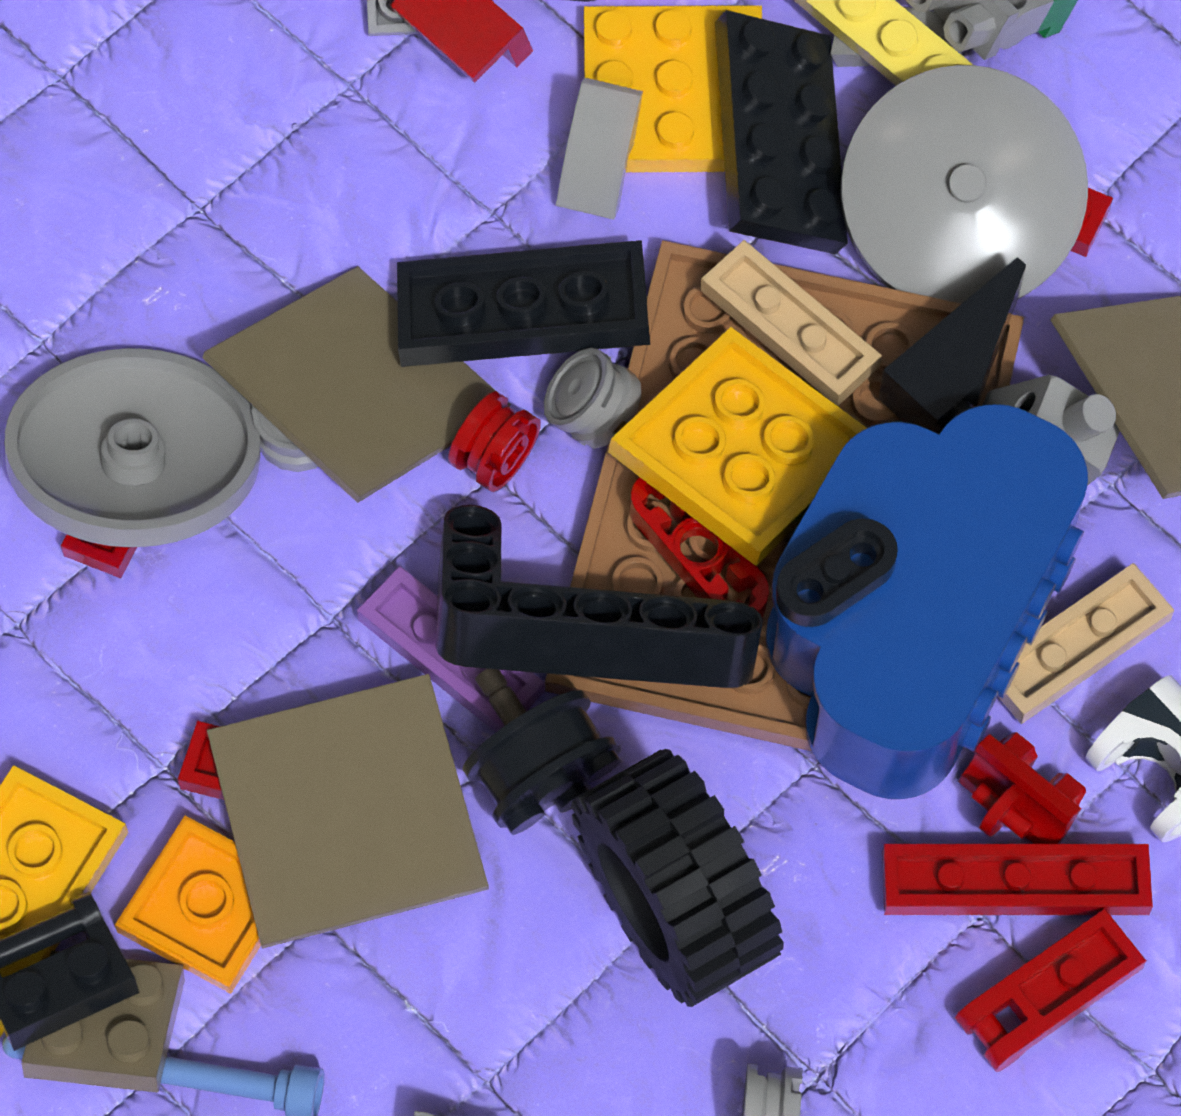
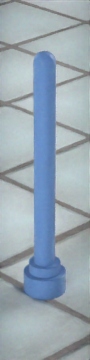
(292, 1091)

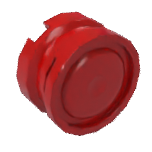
(494, 441)

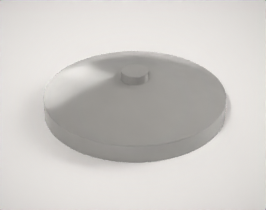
(961, 181)
(132, 447)

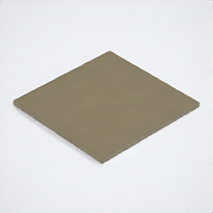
(1136, 363)
(337, 386)
(346, 811)

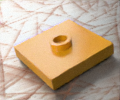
(195, 907)

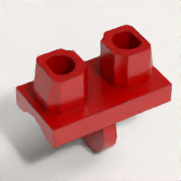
(1017, 794)

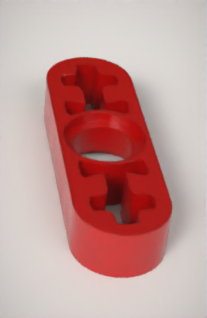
(656, 526)

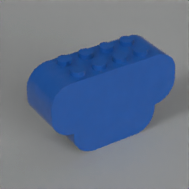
(981, 547)

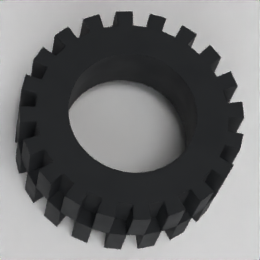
(677, 877)

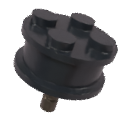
(538, 755)

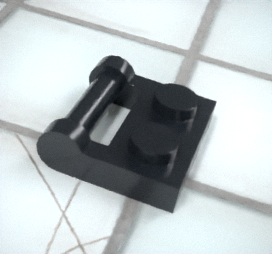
(65, 984)

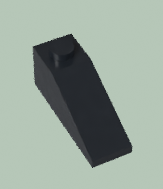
(953, 360)

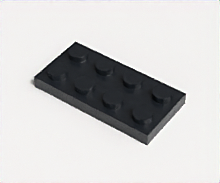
(779, 133)
(522, 303)

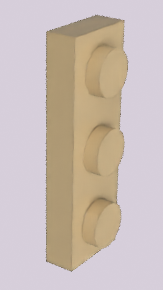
(790, 323)
(1085, 640)

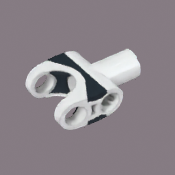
(1149, 731)

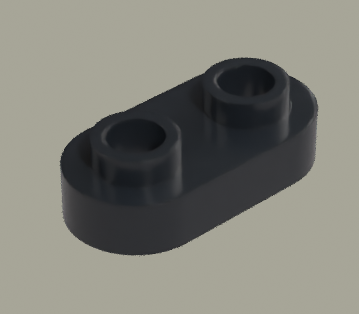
(833, 575)

